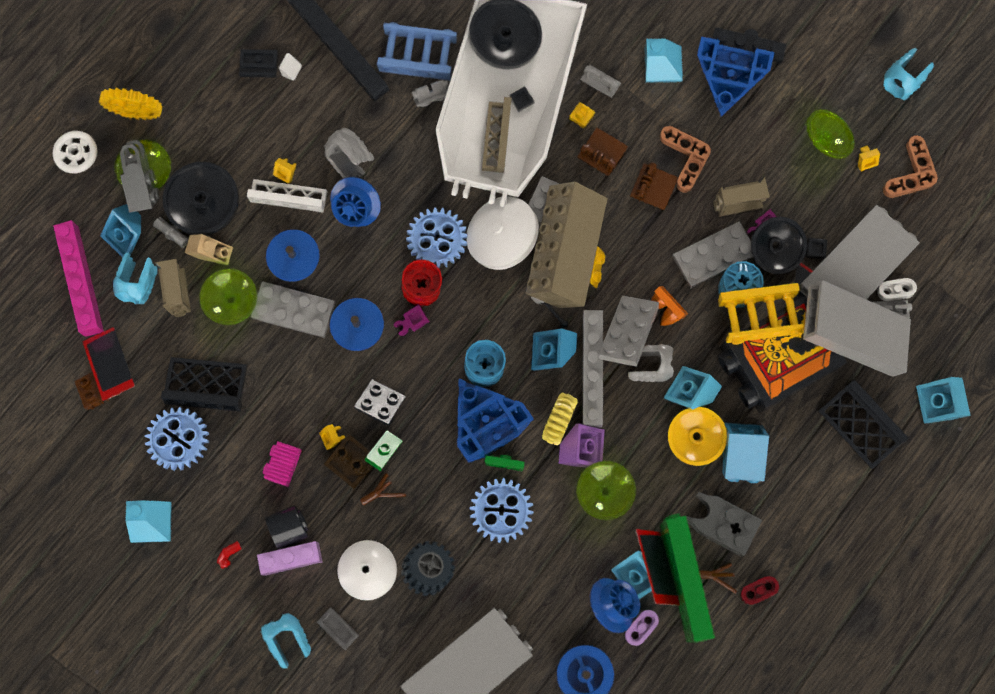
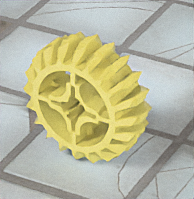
(559, 418)

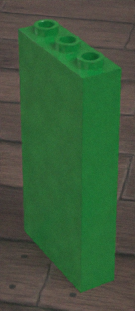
(687, 578)

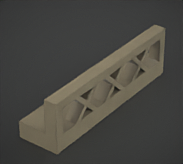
(505, 116)

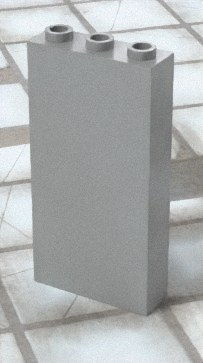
(865, 255)
(857, 328)
(474, 660)

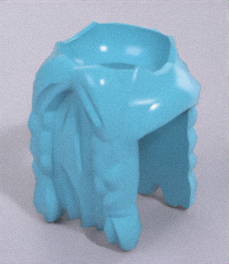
(909, 83)
(134, 292)
(286, 623)

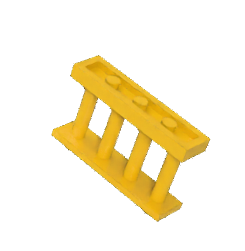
(768, 295)

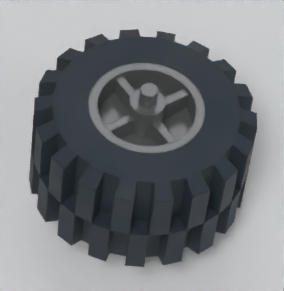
(427, 568)

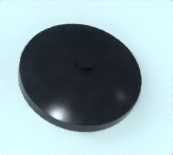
(505, 33)
(200, 198)

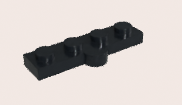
(750, 41)

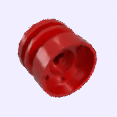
(418, 273)

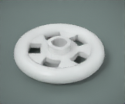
(73, 166)

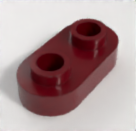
(759, 591)

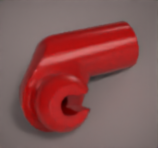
(226, 553)

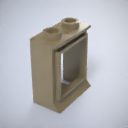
(741, 198)
(174, 288)

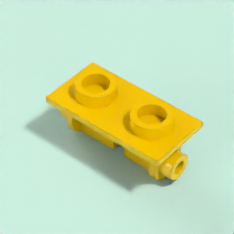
(596, 271)

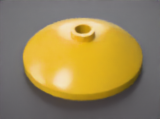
(711, 441)

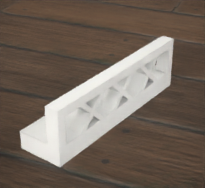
(287, 199)

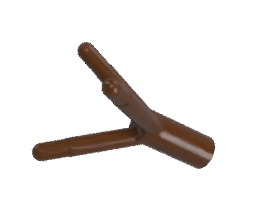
(377, 492)
(715, 573)

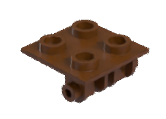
(602, 151)
(654, 186)
(89, 392)

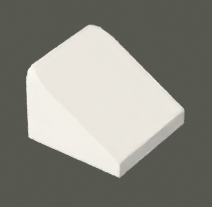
(290, 67)

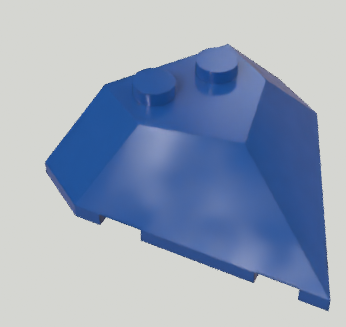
(731, 70)
(487, 421)

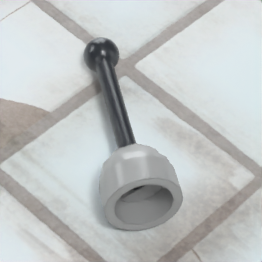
(564, 323)

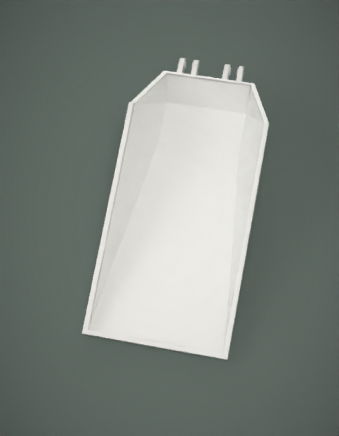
(530, 131)

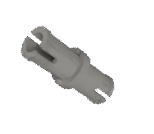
(171, 232)

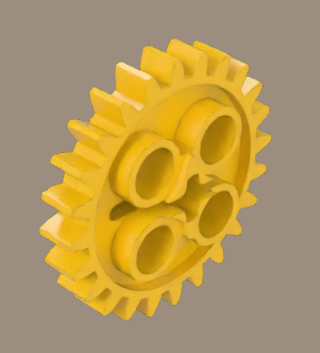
(130, 103)

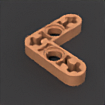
(694, 156)
(920, 171)

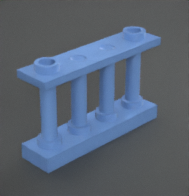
(422, 68)

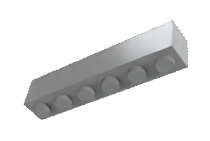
(592, 368)

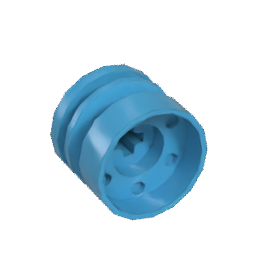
(740, 270)
(484, 352)

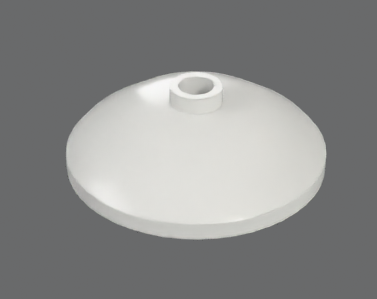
(378, 579)

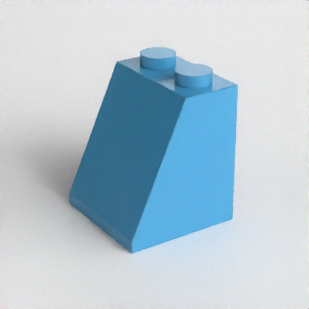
(745, 452)

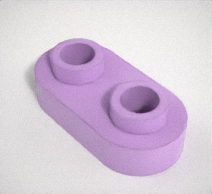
(641, 627)

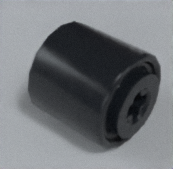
(287, 527)

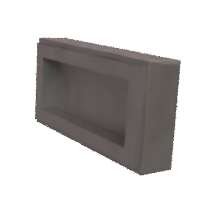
(337, 628)

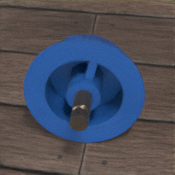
(585, 671)

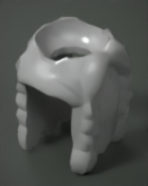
(346, 152)
(665, 369)

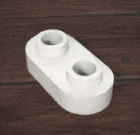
(895, 289)

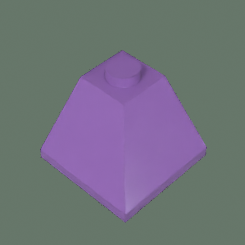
(582, 446)

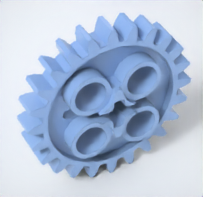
(440, 221)
(166, 453)
(502, 492)

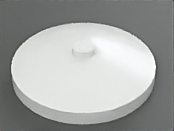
(502, 235)

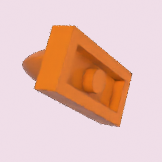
(674, 310)

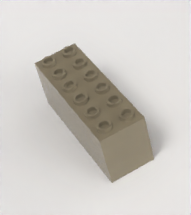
(566, 245)

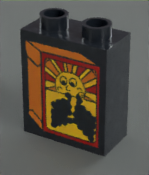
(777, 365)

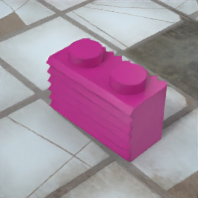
(282, 463)

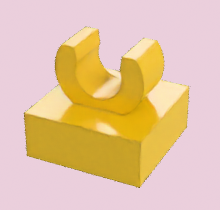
(582, 115)
(868, 158)
(284, 170)
(330, 436)

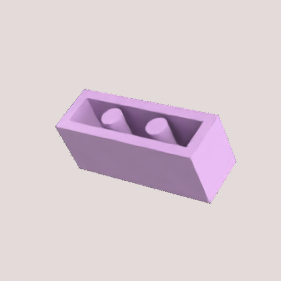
(289, 558)

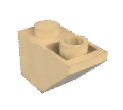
(208, 249)

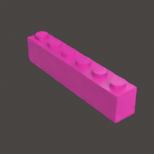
(78, 278)

